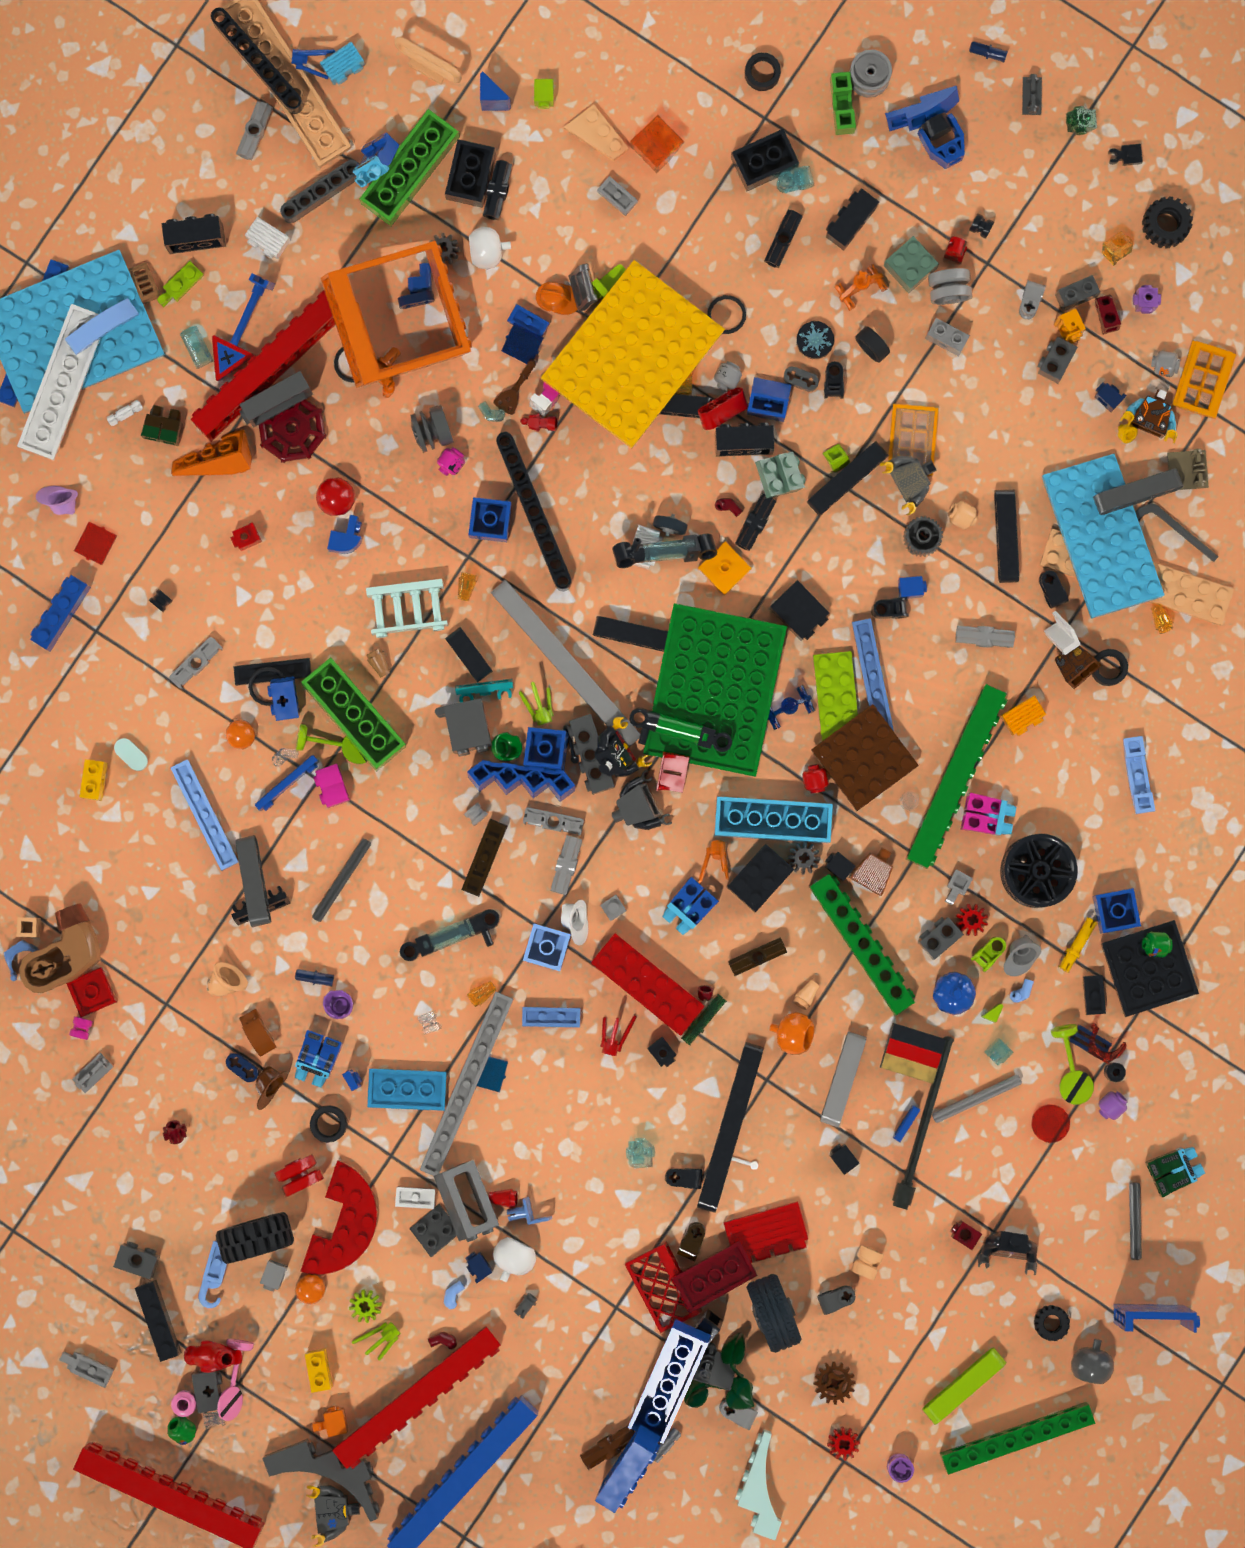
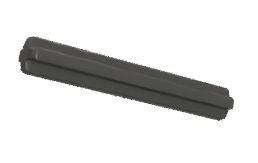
(1135, 1221)

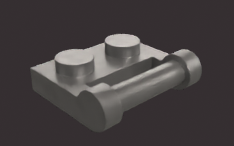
(582, 287)

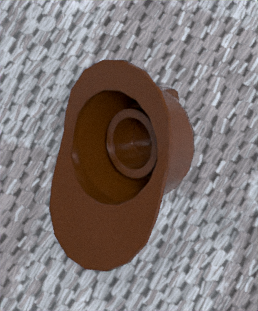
(268, 1084)

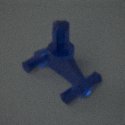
(790, 706)

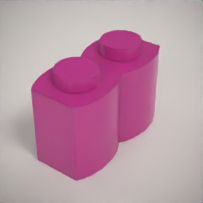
(331, 785)

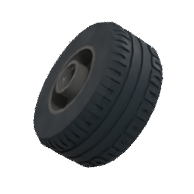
(773, 1313)

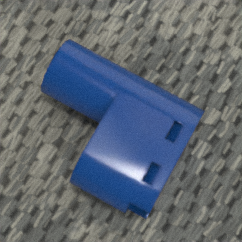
(423, 282)

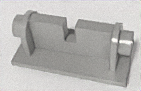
(92, 1073)

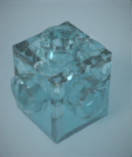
(640, 1153)

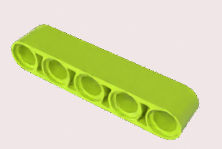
(964, 1386)

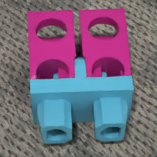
(993, 815)

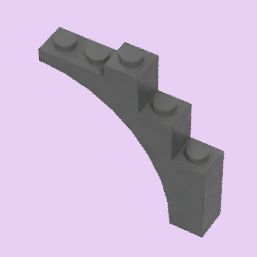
(301, 1458)

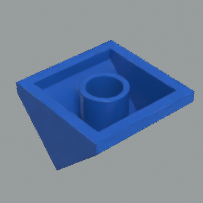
(491, 96)

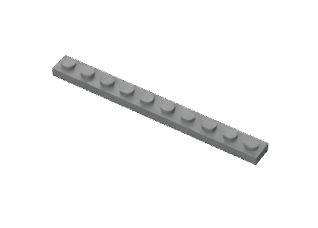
(466, 1084)

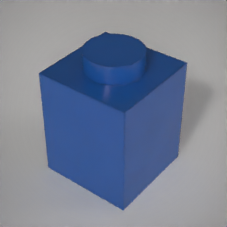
(912, 587)

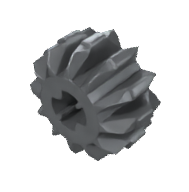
(450, 245)
(799, 853)

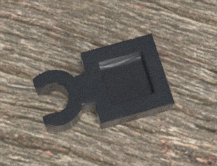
(1128, 155)

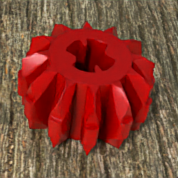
(969, 913)
(836, 1442)

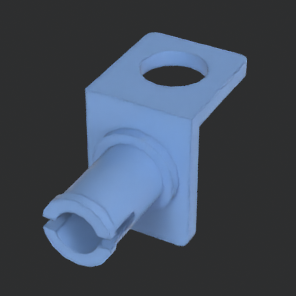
(525, 1212)

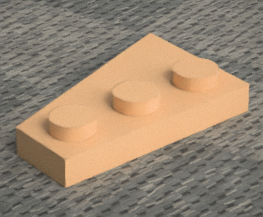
(597, 132)

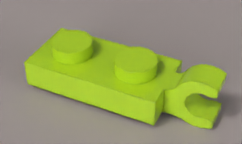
(180, 284)

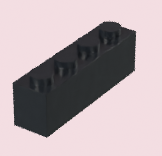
(158, 1320)

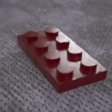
(714, 1276)

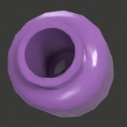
(1112, 1105)

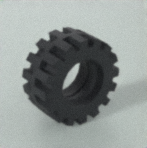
(1063, 1327)

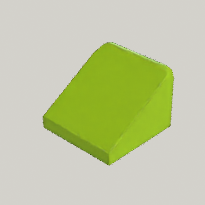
(836, 458)
(993, 1014)

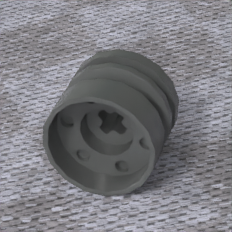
(431, 428)

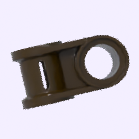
(691, 1244)

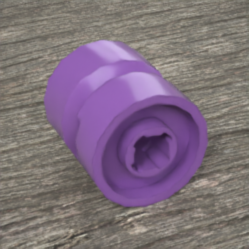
(900, 1468)

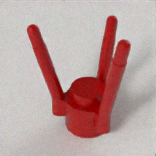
(611, 1046)

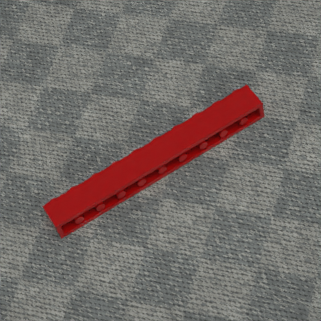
(416, 1397)

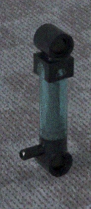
(688, 549)
(452, 934)

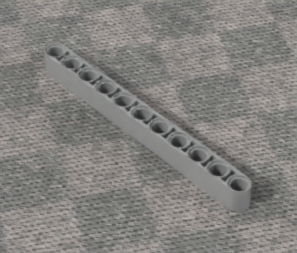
(562, 660)

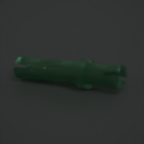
(702, 1021)

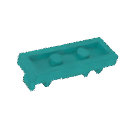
(484, 688)

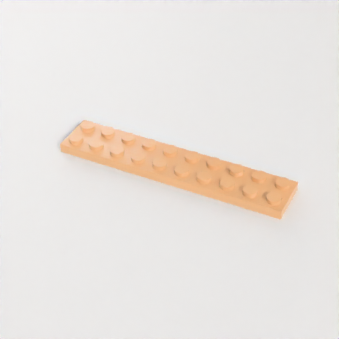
(314, 122)
(1181, 590)

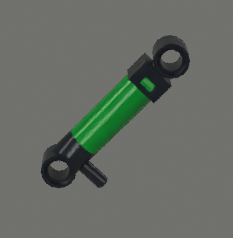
(679, 729)

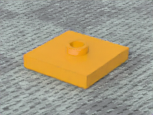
(725, 568)

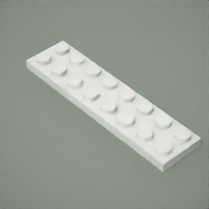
(58, 390)

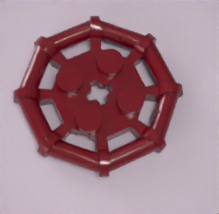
(296, 438)

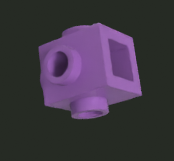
(1142, 304)

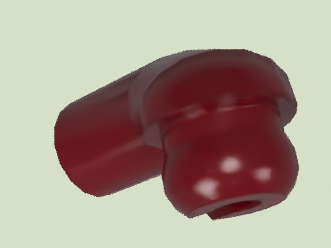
(726, 504)
(443, 1338)

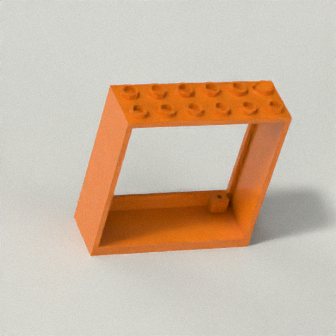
(354, 331)

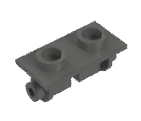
(1031, 95)

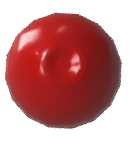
(335, 496)

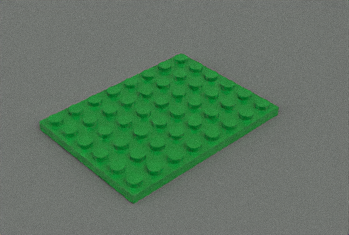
(719, 676)

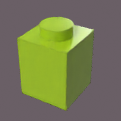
(544, 93)

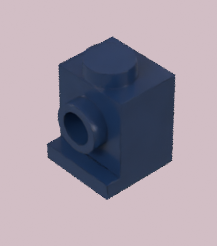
(1109, 396)
(478, 1266)

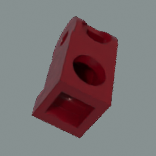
(1107, 314)

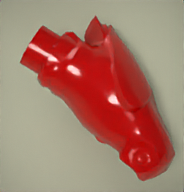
(212, 1356)

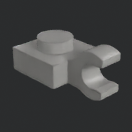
(958, 884)

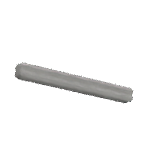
(977, 1098)

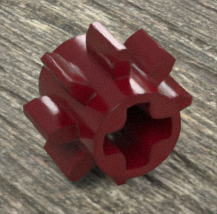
(174, 1132)

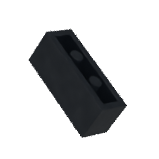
(851, 218)

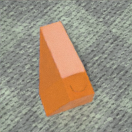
(222, 458)

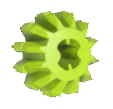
(371, 1303)

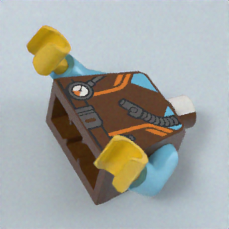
(1153, 416)

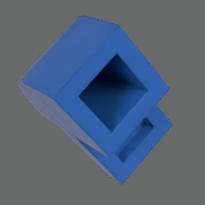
(346, 542)

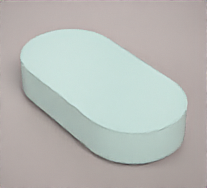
(131, 754)

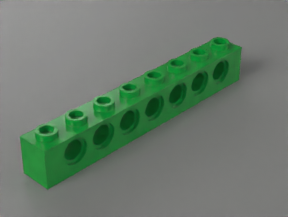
(906, 997)
(1017, 1438)

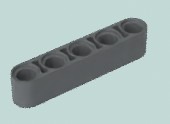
(315, 199)
(1138, 491)
(253, 881)

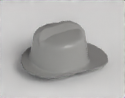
(1022, 956)

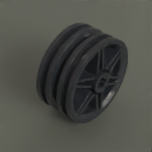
(1023, 892)

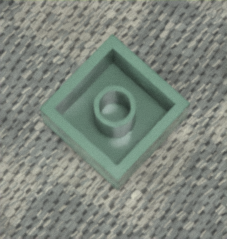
(911, 264)

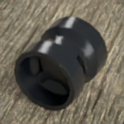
(980, 225)

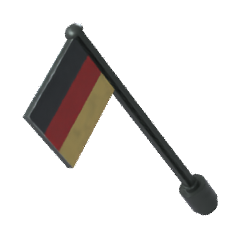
(924, 1059)

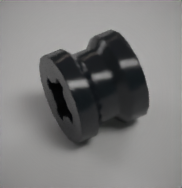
(160, 600)

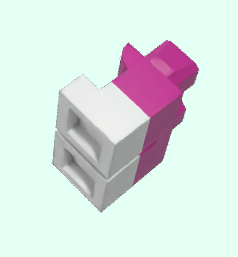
(544, 403)

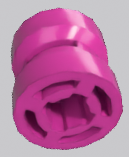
(83, 1024)

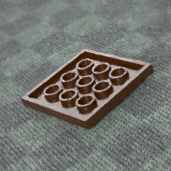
(864, 757)

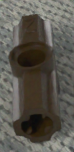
(769, 951)

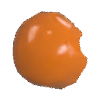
(240, 734)
(310, 1289)

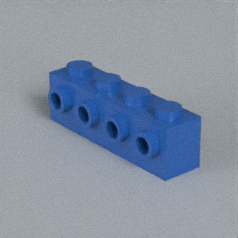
(60, 613)

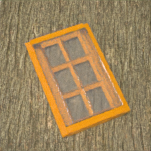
(1204, 379)
(913, 432)

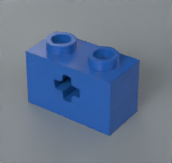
(281, 709)

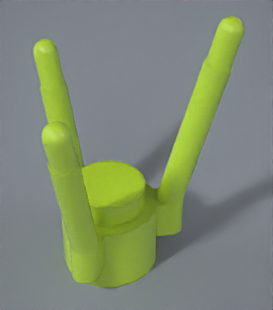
(542, 715)
(389, 1333)

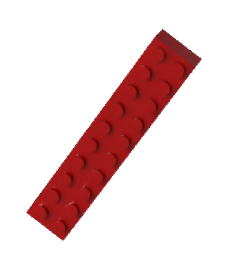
(265, 368)
(169, 1495)

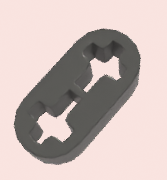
(802, 374)

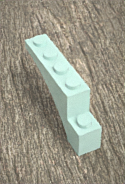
(754, 1491)

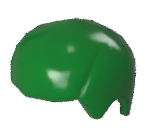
(506, 747)

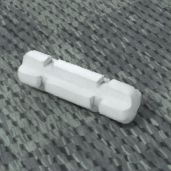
(124, 413)

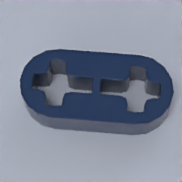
(416, 299)
(239, 1071)

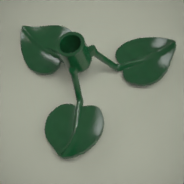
(741, 1390)

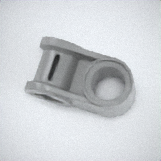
(1031, 297)
(741, 1417)

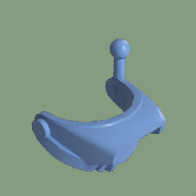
(10, 953)

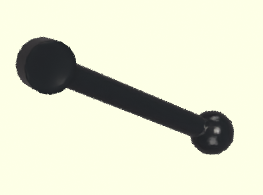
(574, 759)

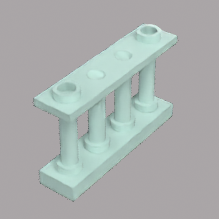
(396, 592)

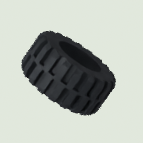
(254, 1238)

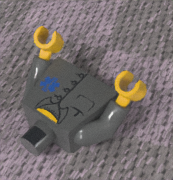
(331, 1512)

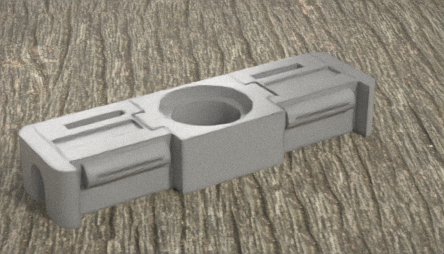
(186, 671)
(566, 823)

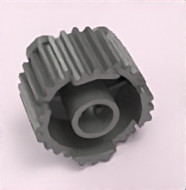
(929, 528)

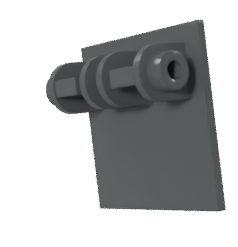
(434, 1230)
(713, 1370)

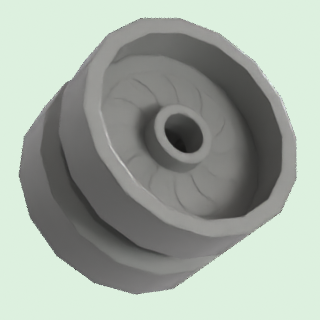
(875, 63)
(950, 286)

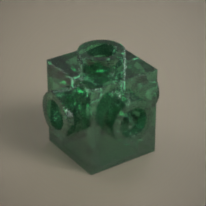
(1081, 120)

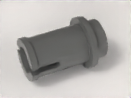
(526, 1304)

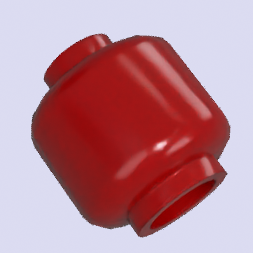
(815, 779)

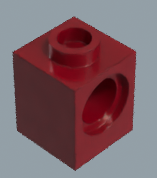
(971, 1241)

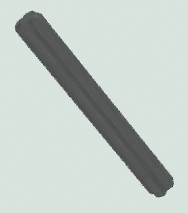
(341, 880)

